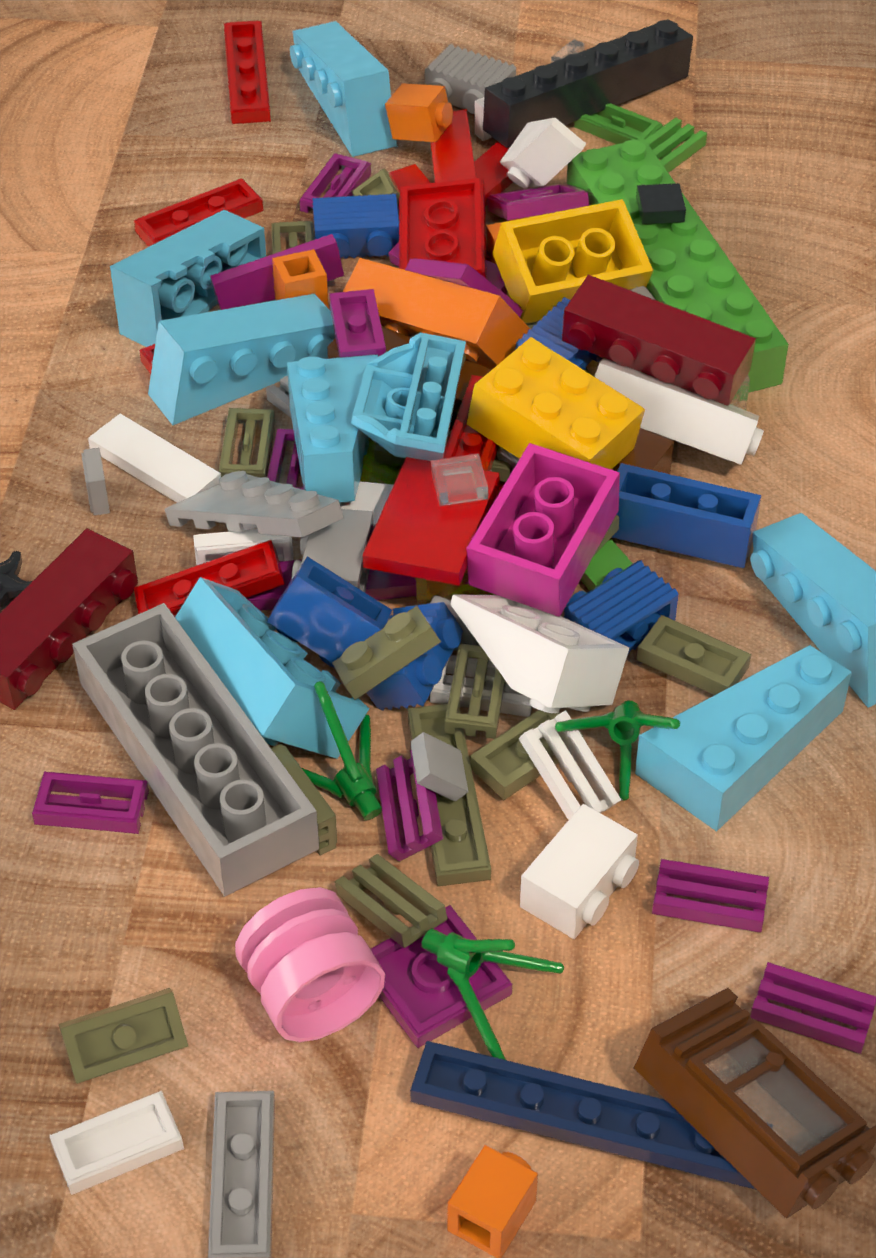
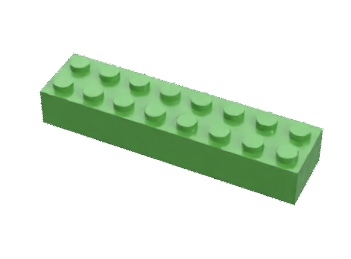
(684, 256)

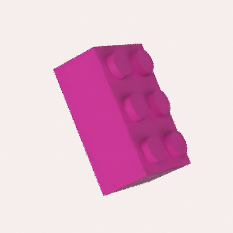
(543, 529)

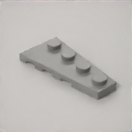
(257, 502)

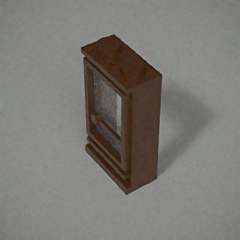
(757, 1103)

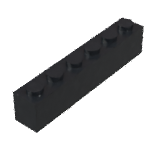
(588, 80)

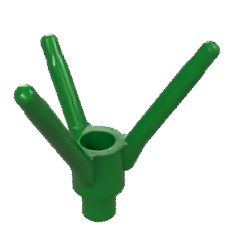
(624, 729)
(355, 779)
(464, 959)

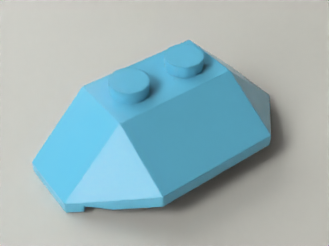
(411, 396)

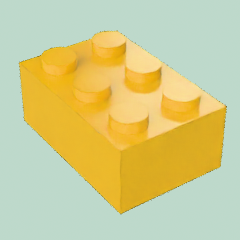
(555, 252)
(553, 405)

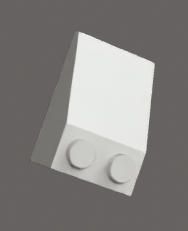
(543, 653)

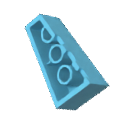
(346, 84)
(321, 415)
(824, 592)
(265, 670)
(743, 735)

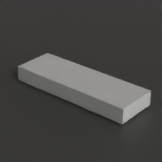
(242, 1175)

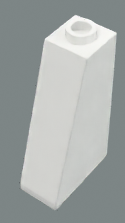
(686, 415)

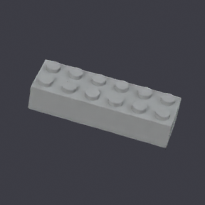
(197, 749)

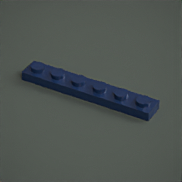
(565, 1110)

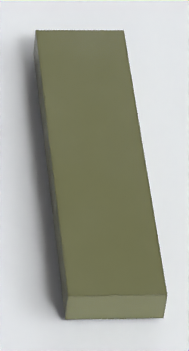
(463, 851)

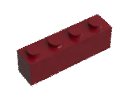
(658, 339)
(61, 609)

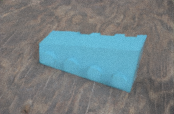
(175, 273)
(233, 352)

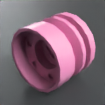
(309, 964)

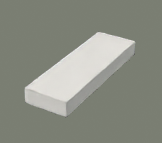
(153, 459)

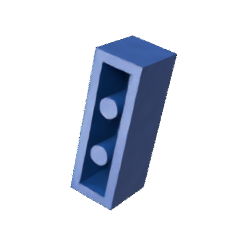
(686, 515)

